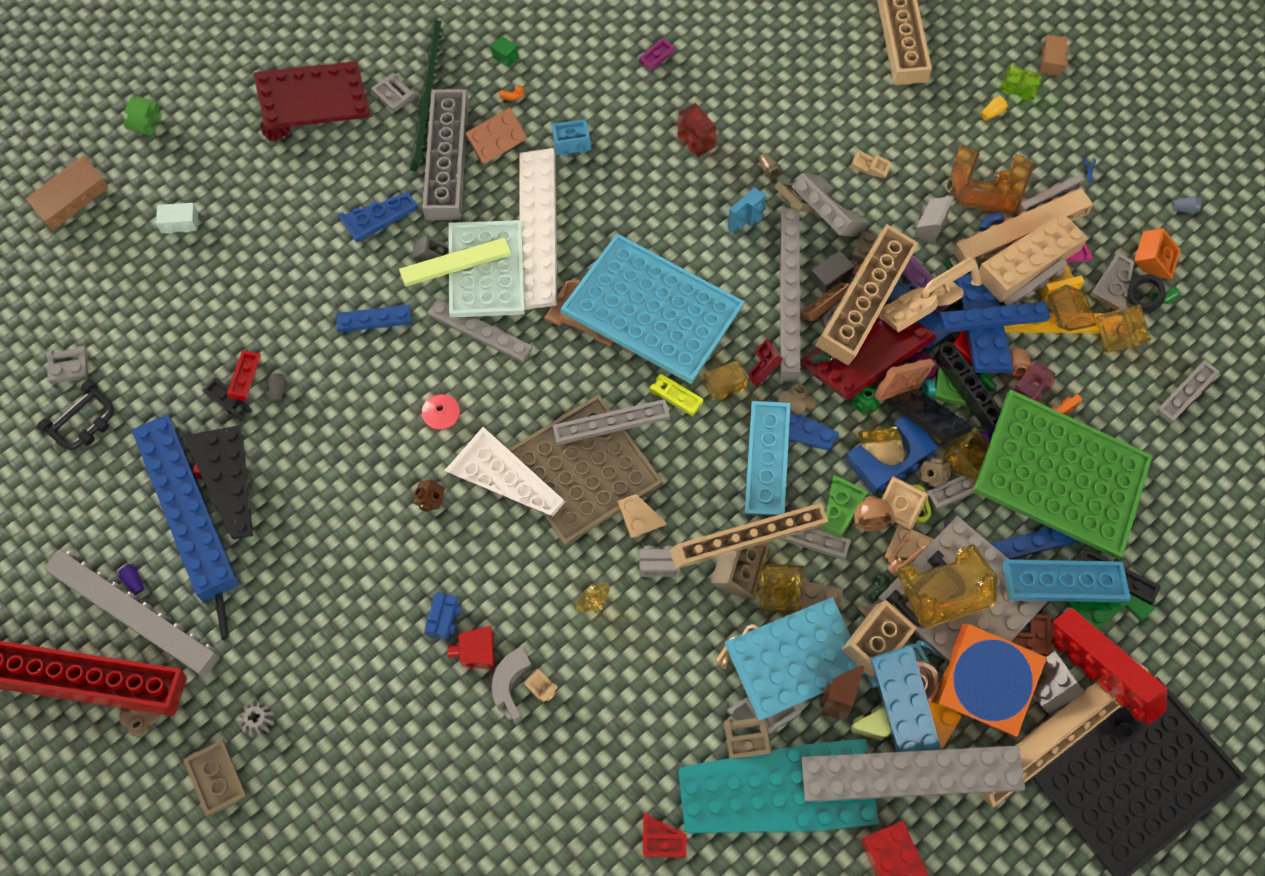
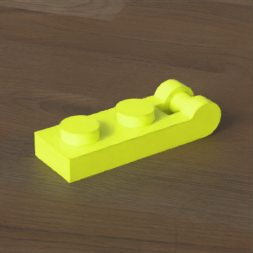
(676, 395)

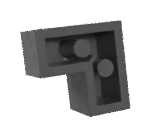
(1059, 687)

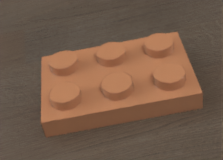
(495, 135)
(903, 379)

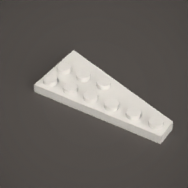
(496, 468)

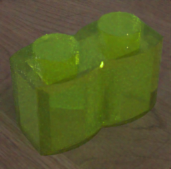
(1020, 82)

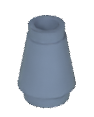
(1187, 205)

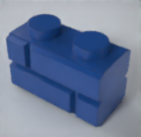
(442, 616)

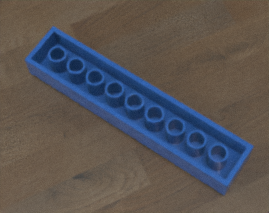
(185, 508)

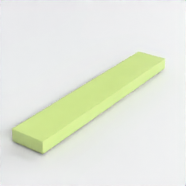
(454, 262)

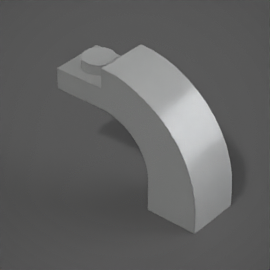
(506, 673)

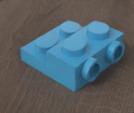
(571, 137)
(747, 210)

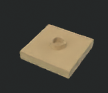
(905, 501)

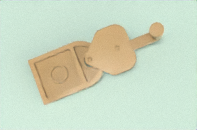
(924, 300)

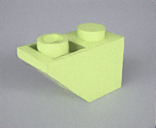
(874, 725)

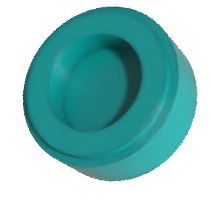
(929, 387)

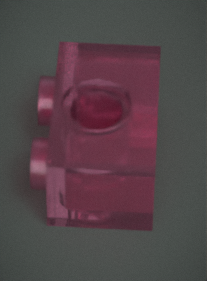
(1039, 375)

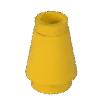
(994, 108)

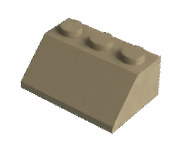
(739, 571)

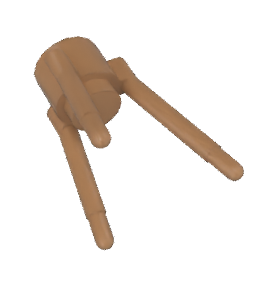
(897, 563)

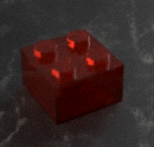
(696, 130)

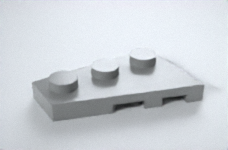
(1114, 283)

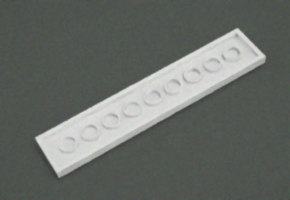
(538, 227)

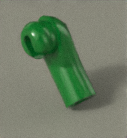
(1171, 295)
(987, 381)

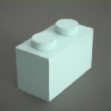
(177, 218)

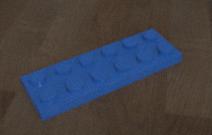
(987, 345)

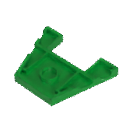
(1101, 612)

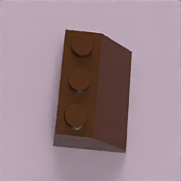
(841, 694)

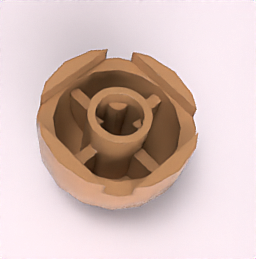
(873, 514)

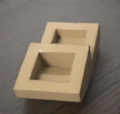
(872, 166)

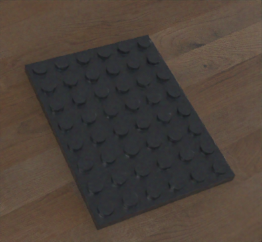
(1138, 785)

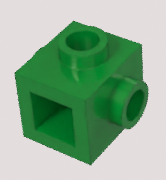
(865, 401)

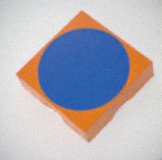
(990, 679)

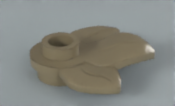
(798, 399)
(132, 718)

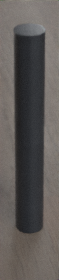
(221, 616)

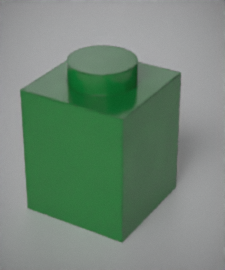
(505, 51)

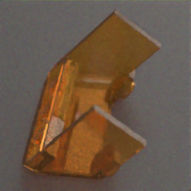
(1000, 196)

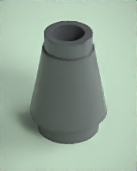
(276, 386)

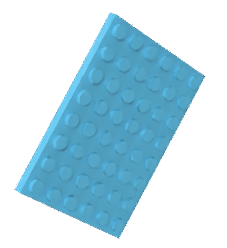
(653, 308)

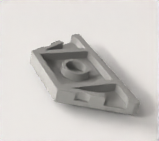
(744, 710)

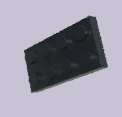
(930, 415)

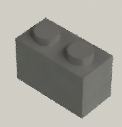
(831, 272)

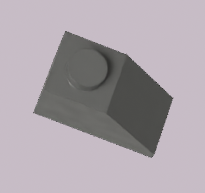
(429, 248)

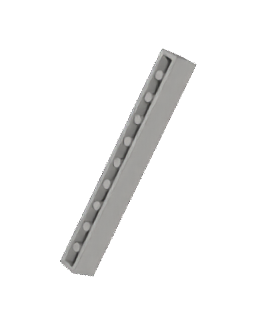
(789, 296)
(131, 613)

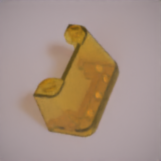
(950, 589)

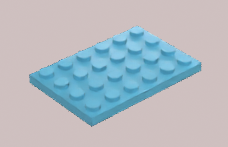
(791, 657)

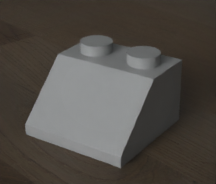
(932, 219)

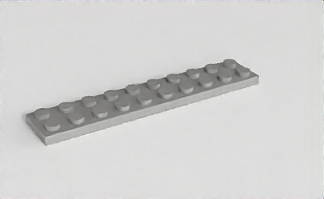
(913, 774)

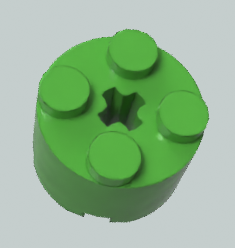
(142, 115)

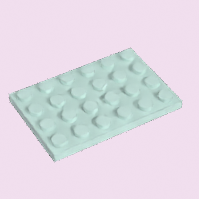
(493, 286)

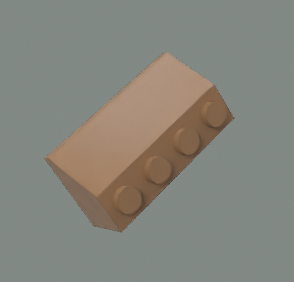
(67, 193)

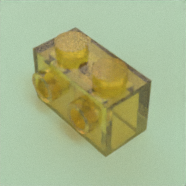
(725, 380)

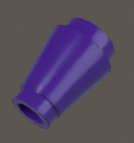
(131, 578)

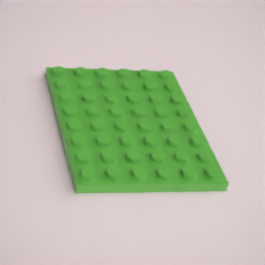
(1063, 474)

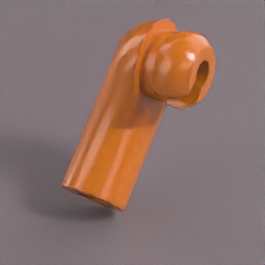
(512, 96)

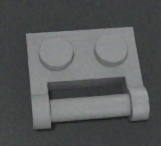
(390, 96)
(67, 370)

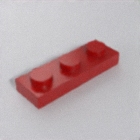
(244, 375)

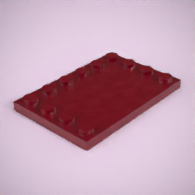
(311, 95)
(878, 353)

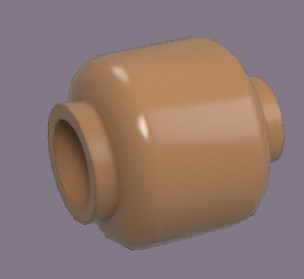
(1020, 361)

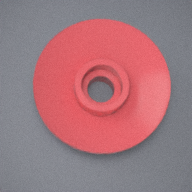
(440, 419)

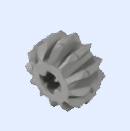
(250, 714)

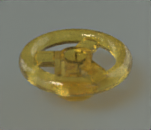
(595, 600)

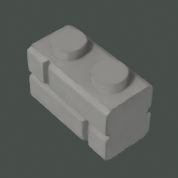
(657, 562)

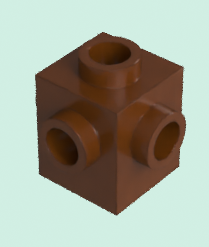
(428, 495)

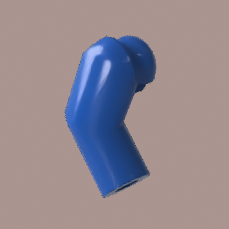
(991, 218)

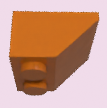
(1157, 253)

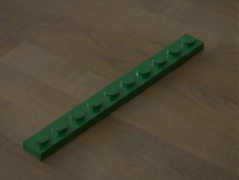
(423, 114)

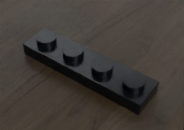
(1138, 585)

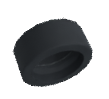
(1142, 279)

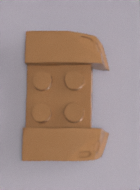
(554, 315)

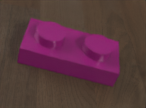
(656, 54)

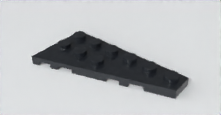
(223, 468)

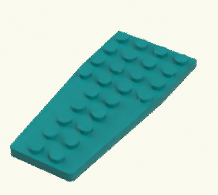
(767, 794)

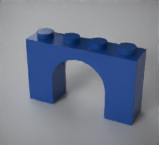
(878, 475)

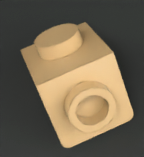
(540, 686)

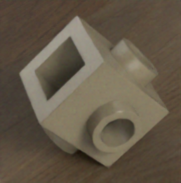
(935, 472)

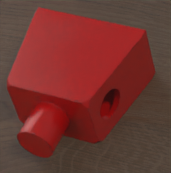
(475, 649)

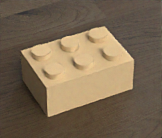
(878, 634)

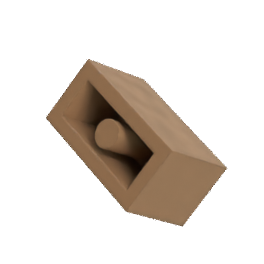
(1054, 54)

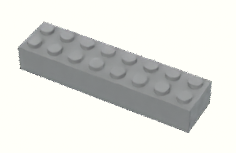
(446, 155)

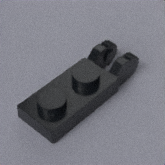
(217, 392)

